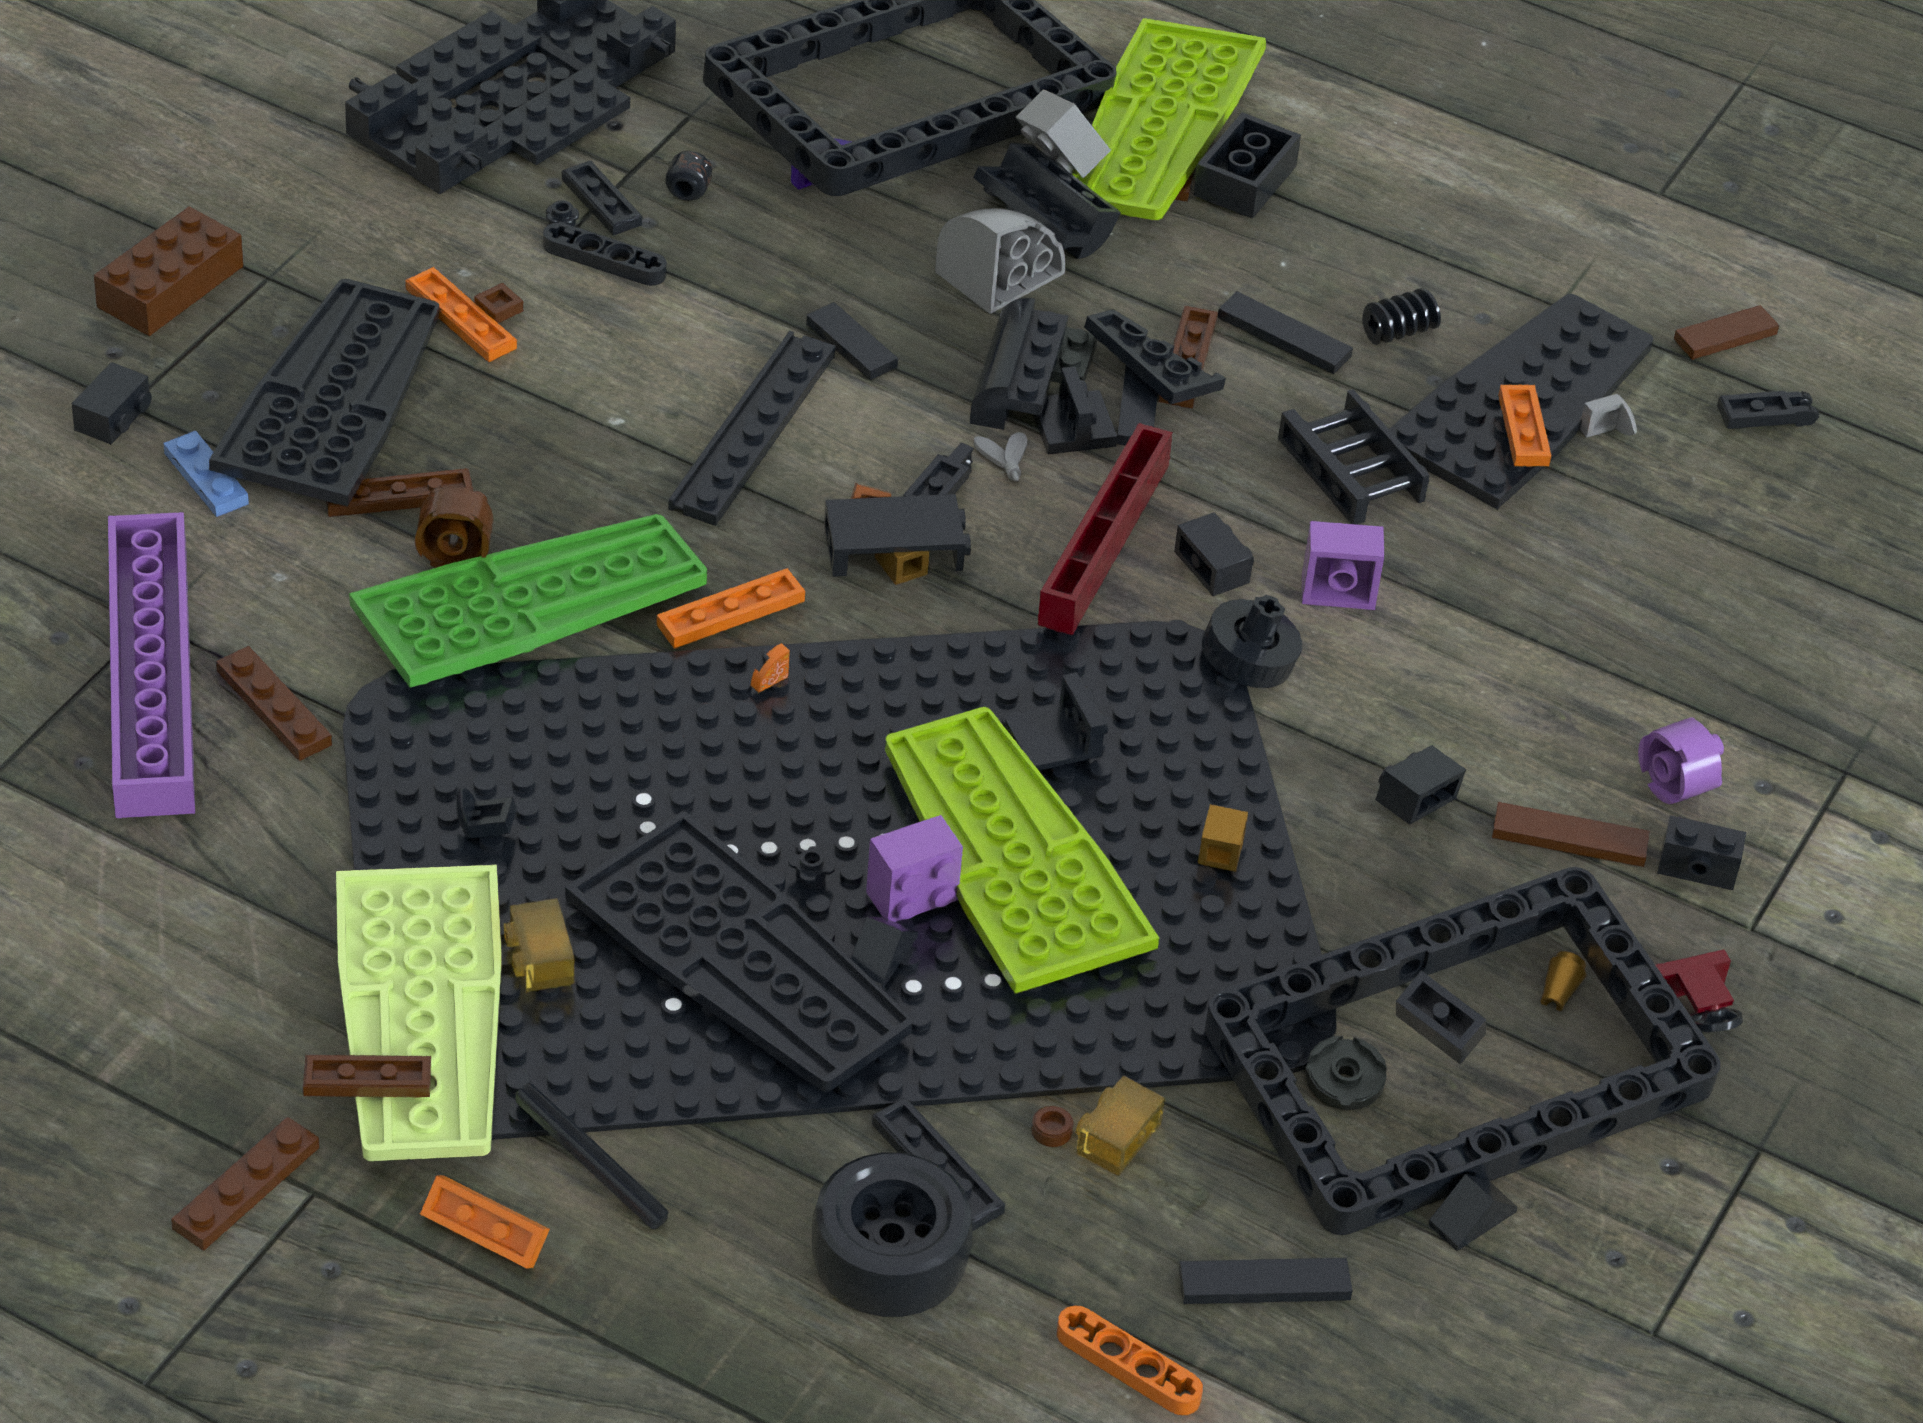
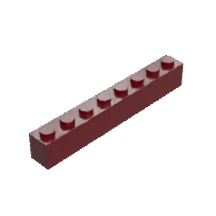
(1104, 529)

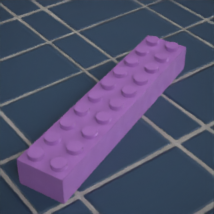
(150, 666)

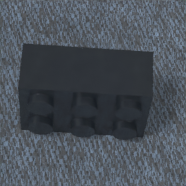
(1247, 165)

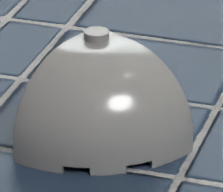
(997, 256)

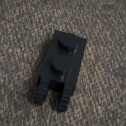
(1767, 409)

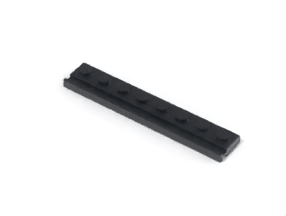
(751, 428)

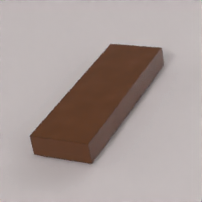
(1726, 332)
(367, 1076)

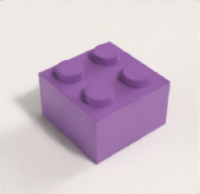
(1342, 565)
(914, 869)

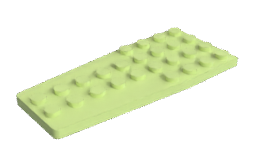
(423, 982)

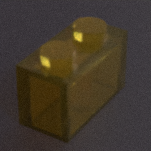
(540, 944)
(1119, 1125)

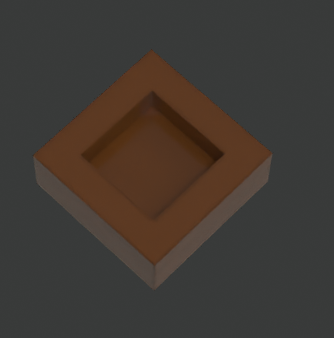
(499, 302)

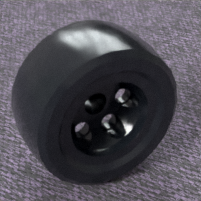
(882, 1261)

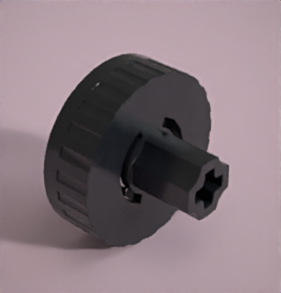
(1259, 627)

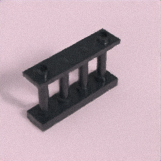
(1338, 479)

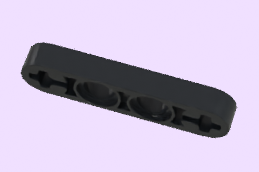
(568, 241)

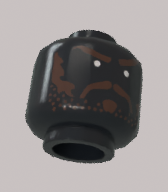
(688, 175)

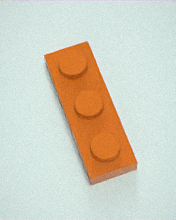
(1524, 425)
(484, 1221)

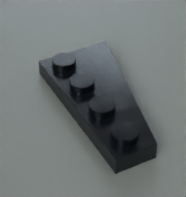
(1152, 359)

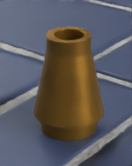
(1563, 978)

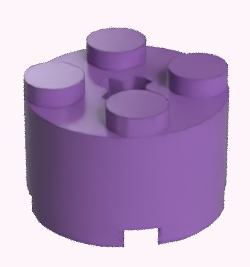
(1681, 760)

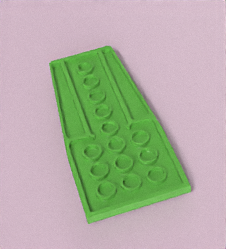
(524, 596)

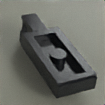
(944, 473)

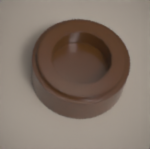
(1052, 1126)

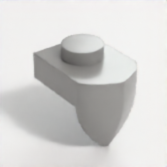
(1606, 415)

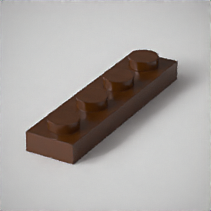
(274, 703)
(245, 1183)

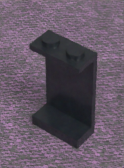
(894, 526)

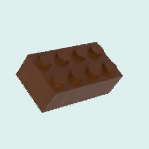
(168, 271)

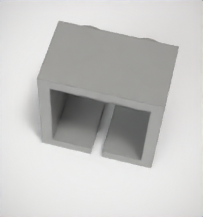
(1062, 133)

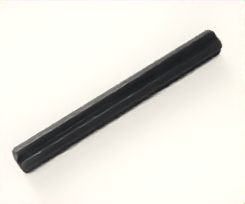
(592, 1156)

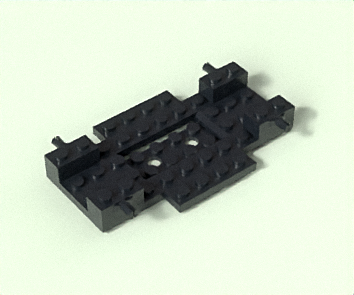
(572, 44)

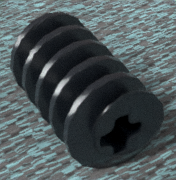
(1401, 316)

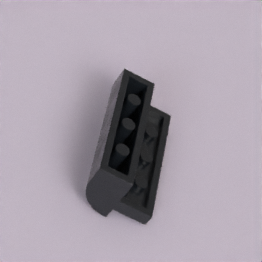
(1052, 196)
(1018, 363)

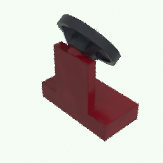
(1703, 983)

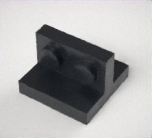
(1075, 418)

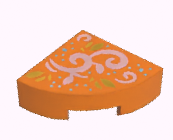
(773, 670)

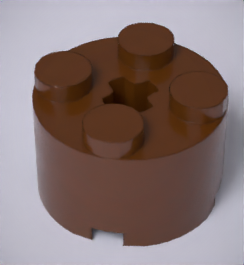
(453, 526)

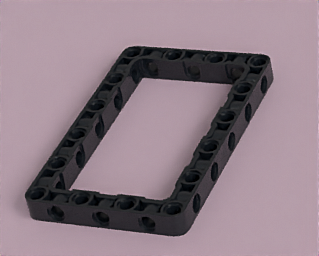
(739, 70)
(1567, 899)

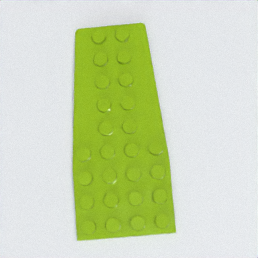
(1167, 110)
(1028, 866)

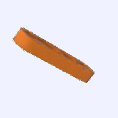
(1133, 1355)

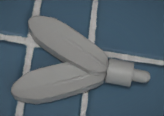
(1005, 458)

